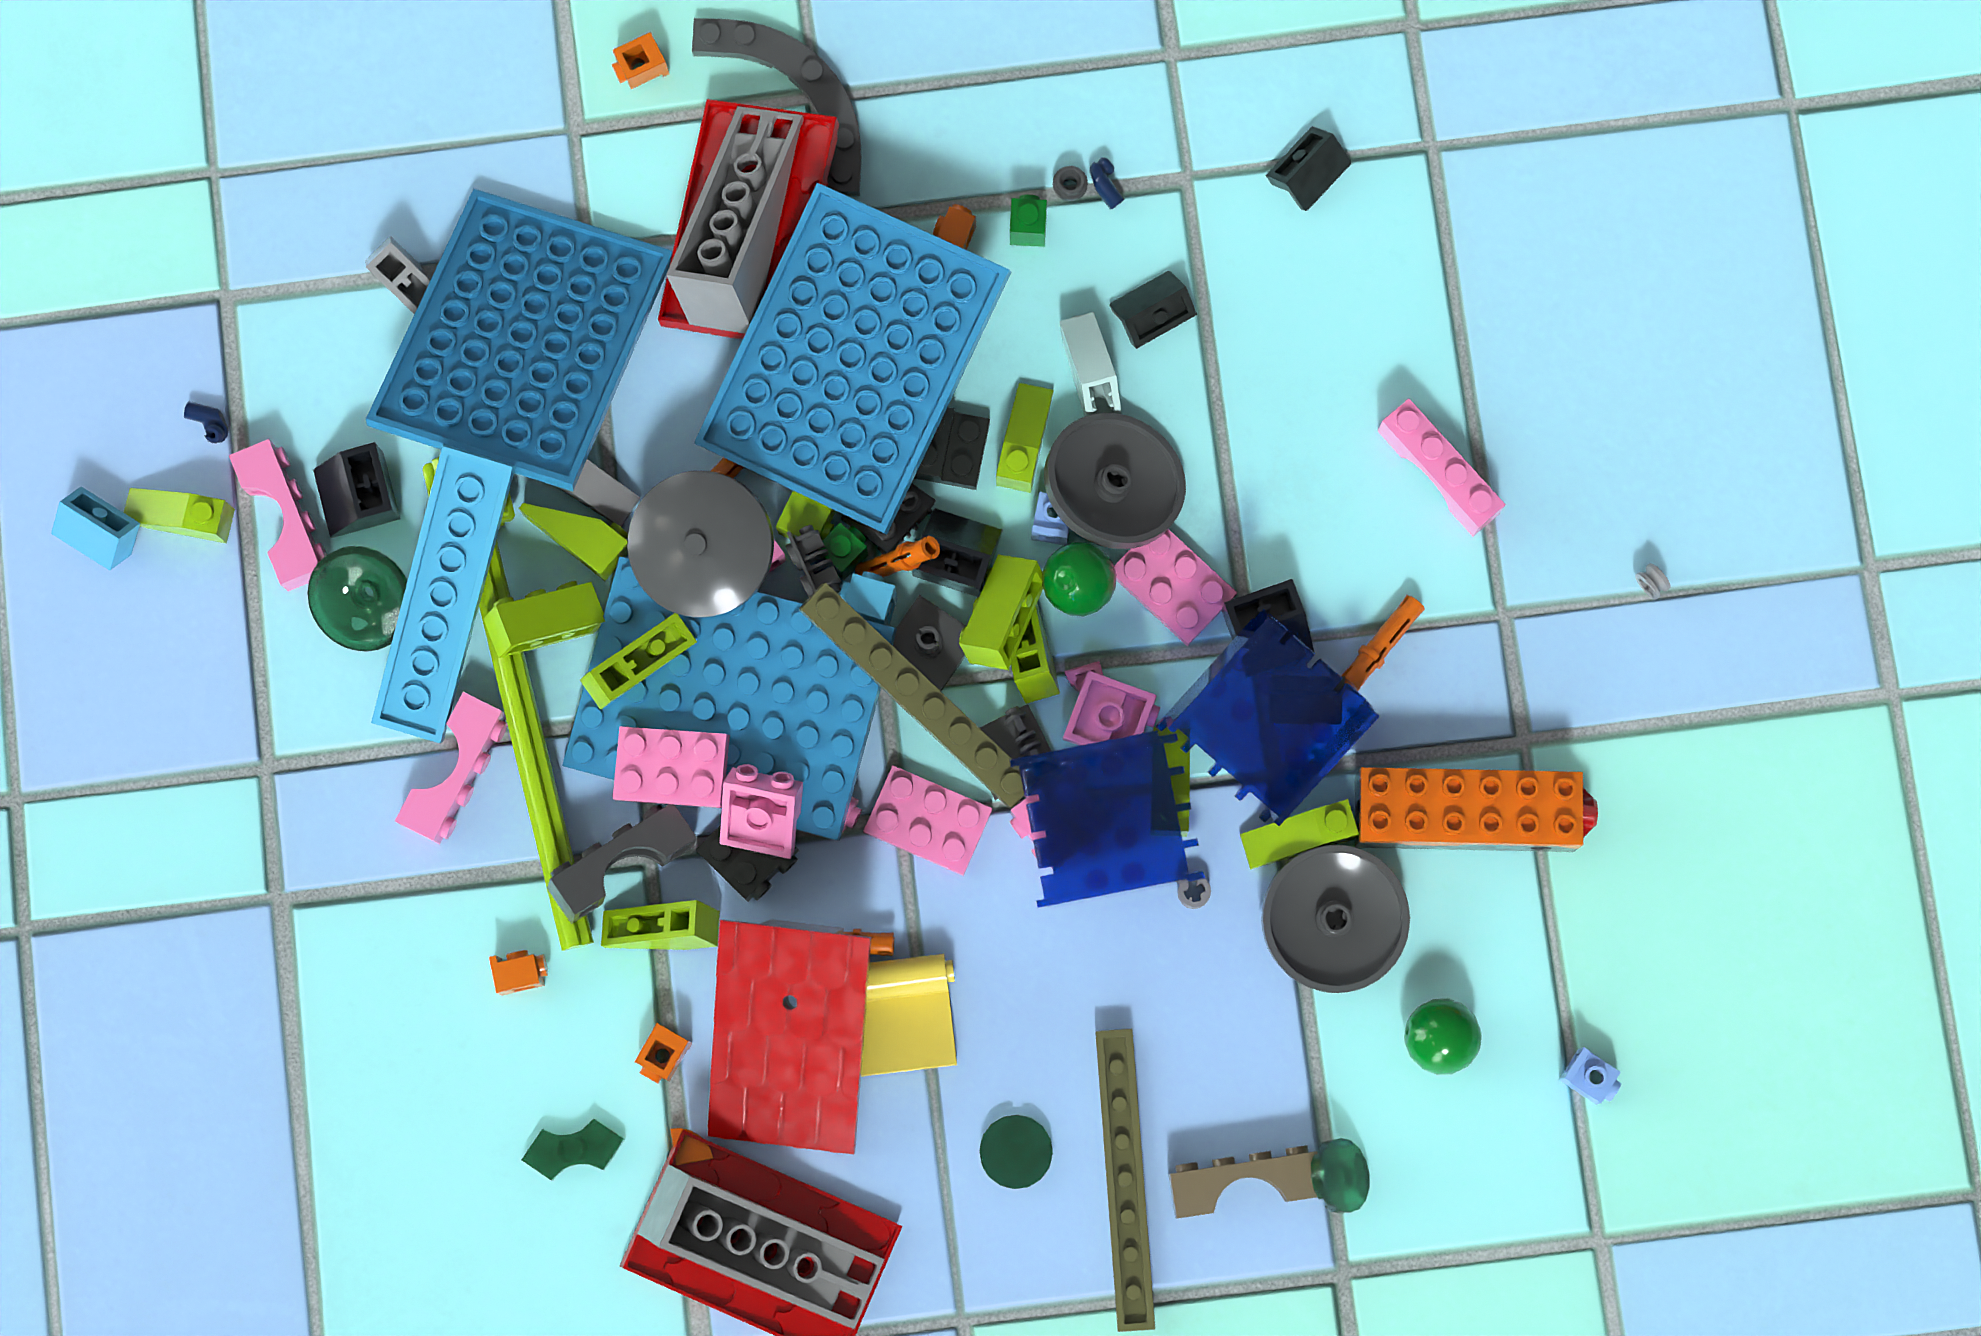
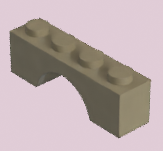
(1197, 1190)

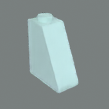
(1090, 365)

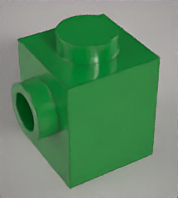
(1028, 221)
(845, 549)

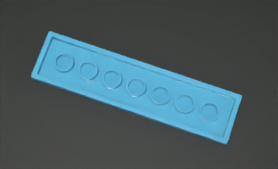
(443, 593)

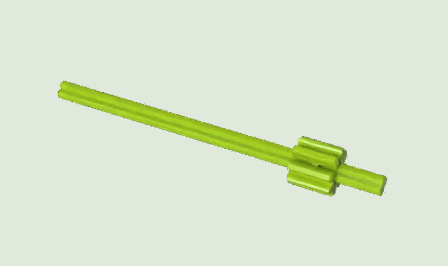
(528, 745)

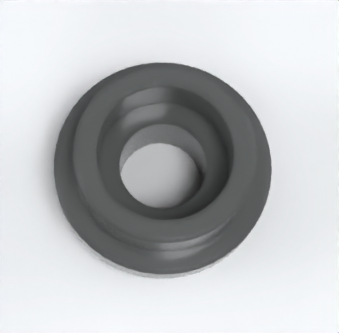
(1070, 173)

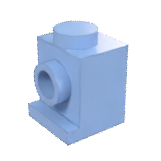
(1048, 528)
(1577, 1077)

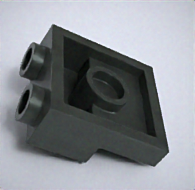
(955, 451)
(744, 869)

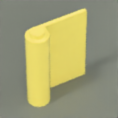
(908, 1016)

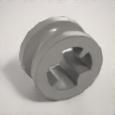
(1653, 581)
(1204, 896)

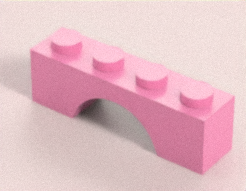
(1421, 443)
(263, 473)
(433, 809)

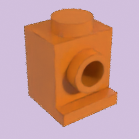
(643, 51)
(956, 226)
(518, 972)
(661, 1039)

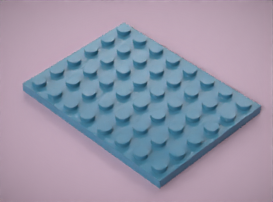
(521, 338)
(852, 357)
(751, 675)

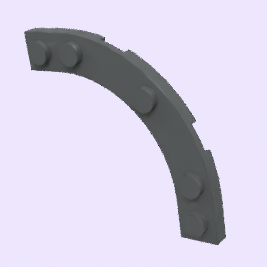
(804, 69)

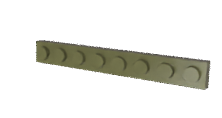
(914, 693)
(1125, 1180)

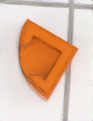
(690, 1149)

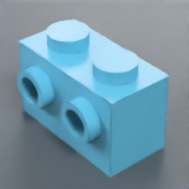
(95, 528)
(870, 597)

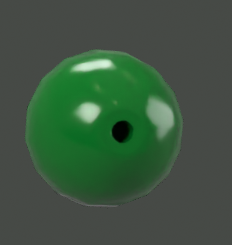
(1079, 579)
(1442, 1036)

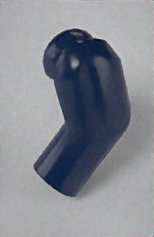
(1103, 185)
(211, 418)

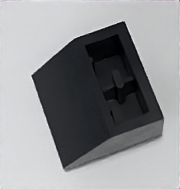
(356, 490)
(964, 554)
(1278, 600)

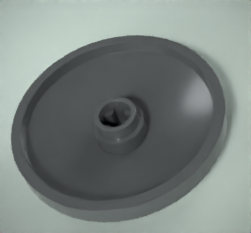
(1114, 480)
(700, 543)
(1335, 918)

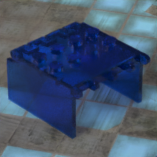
(1271, 716)
(1106, 819)

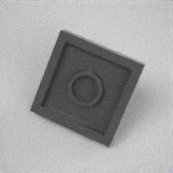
(930, 641)

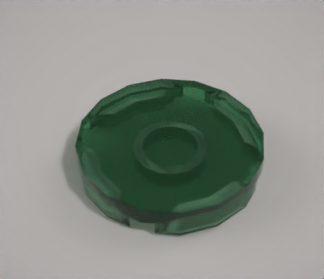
(1015, 1151)
(1340, 1175)

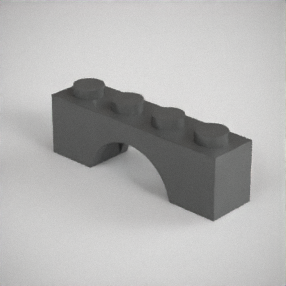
(658, 837)

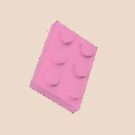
(1174, 585)
(670, 767)
(928, 820)

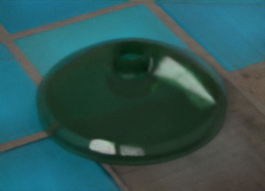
(343, 606)

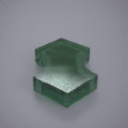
(555, 1153)

